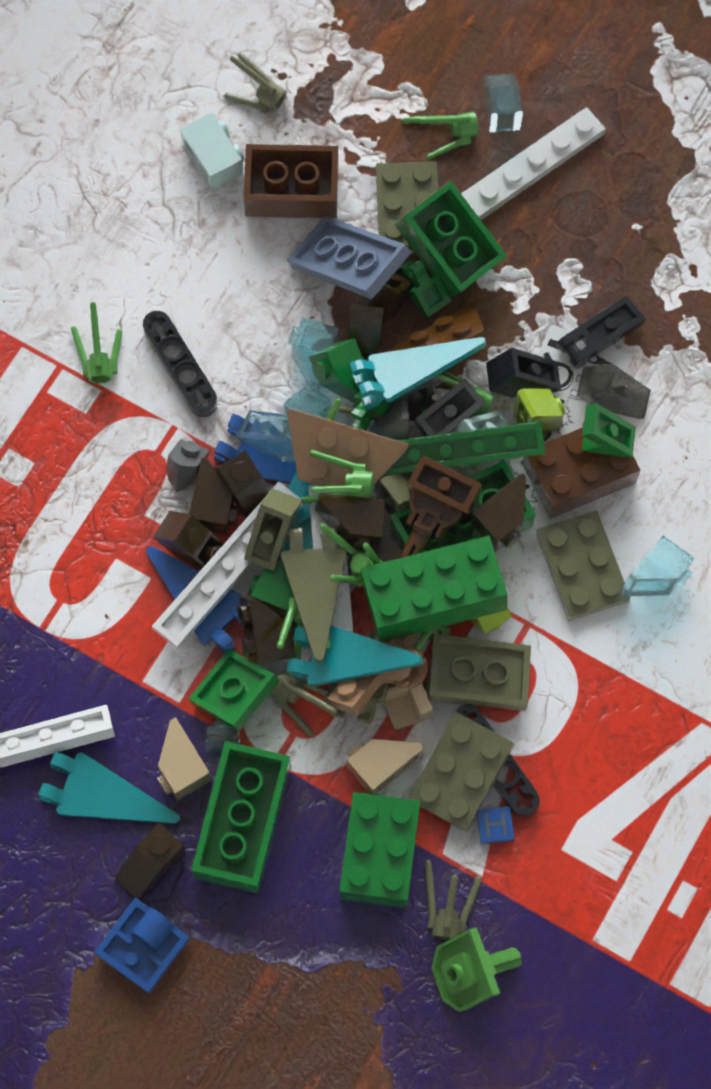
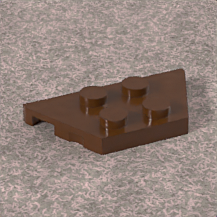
(455, 327)

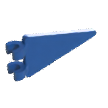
(268, 466)
(176, 578)

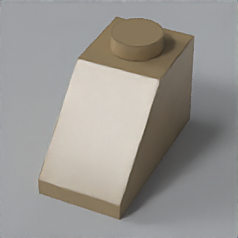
(382, 762)
(180, 764)

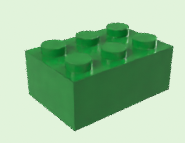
(450, 239)
(379, 850)

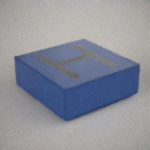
(495, 825)

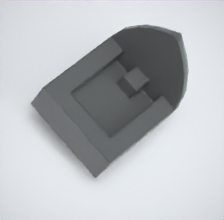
(184, 463)

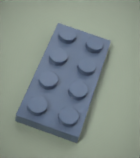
(349, 257)

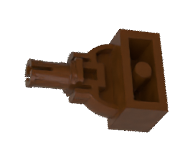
(439, 499)

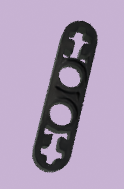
(182, 362)
(502, 788)

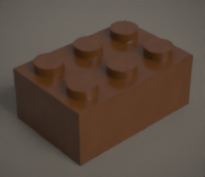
(291, 181)
(572, 477)

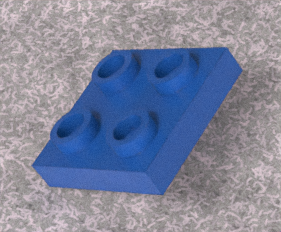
(142, 945)

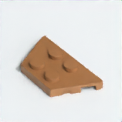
(341, 441)

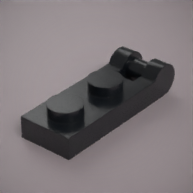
(601, 331)

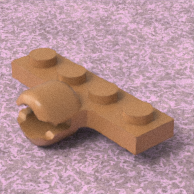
(355, 693)

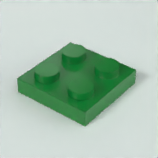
(233, 690)

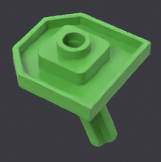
(468, 972)

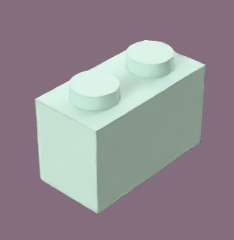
(212, 150)

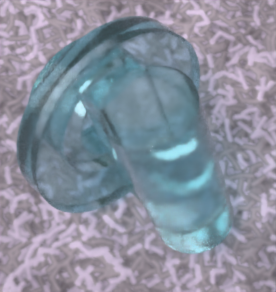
(218, 734)

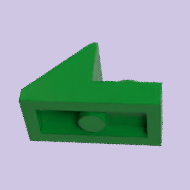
(607, 433)

